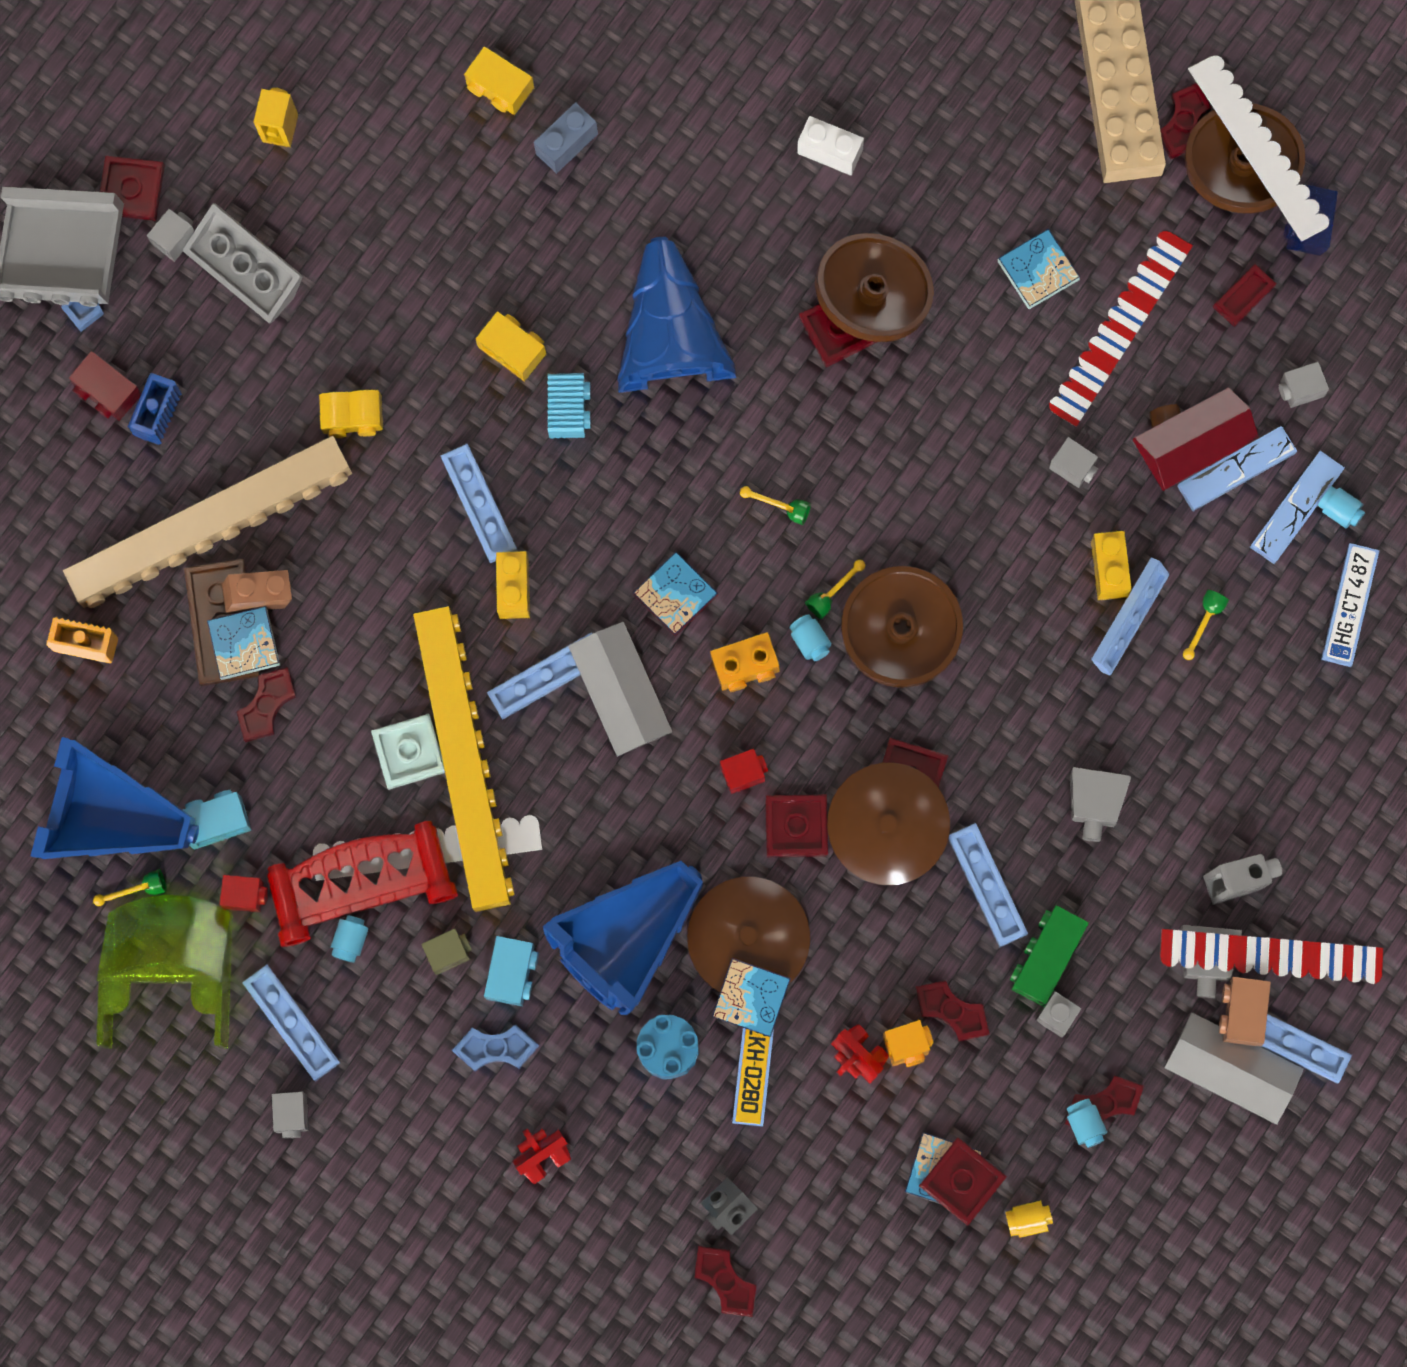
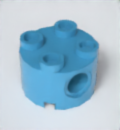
(667, 1046)

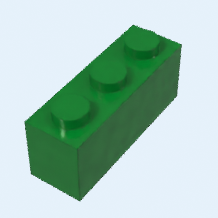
(1048, 955)

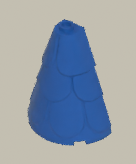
(669, 325)
(107, 812)
(625, 934)

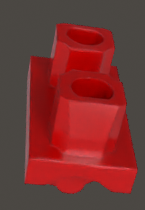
(855, 1057)
(529, 1161)

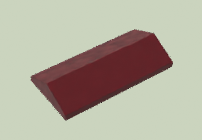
(1197, 438)

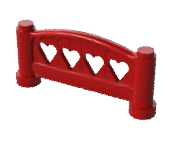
(425, 874)

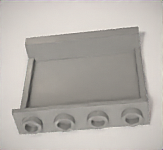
(59, 245)

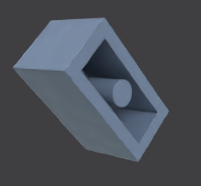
(566, 137)

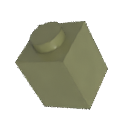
(447, 951)

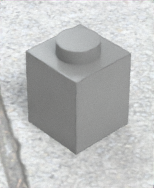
(171, 234)
(1303, 385)
(1074, 463)
(1058, 1014)
(290, 1114)

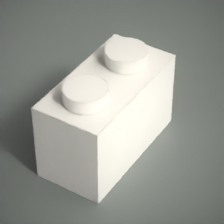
(830, 145)

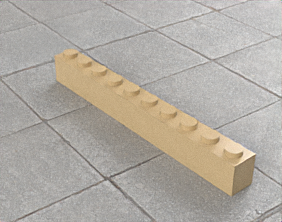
(207, 522)

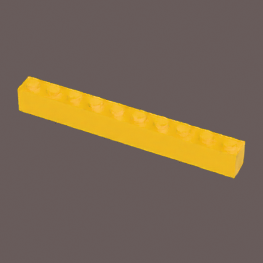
(462, 759)

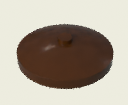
(1223, 172)
(874, 287)
(902, 626)
(888, 823)
(751, 923)

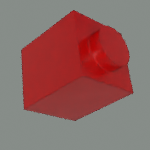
(743, 770)
(243, 893)

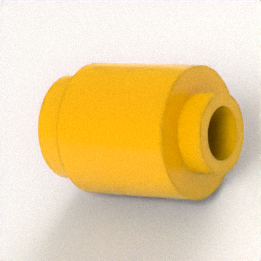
(1029, 1219)

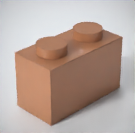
(256, 590)
(1245, 1011)

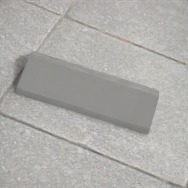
(243, 263)
(620, 688)
(1234, 1071)

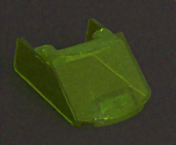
(166, 943)

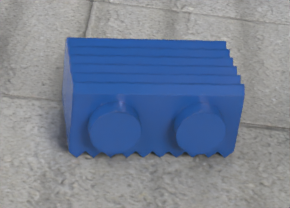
(154, 408)

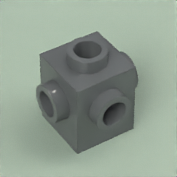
(728, 1207)

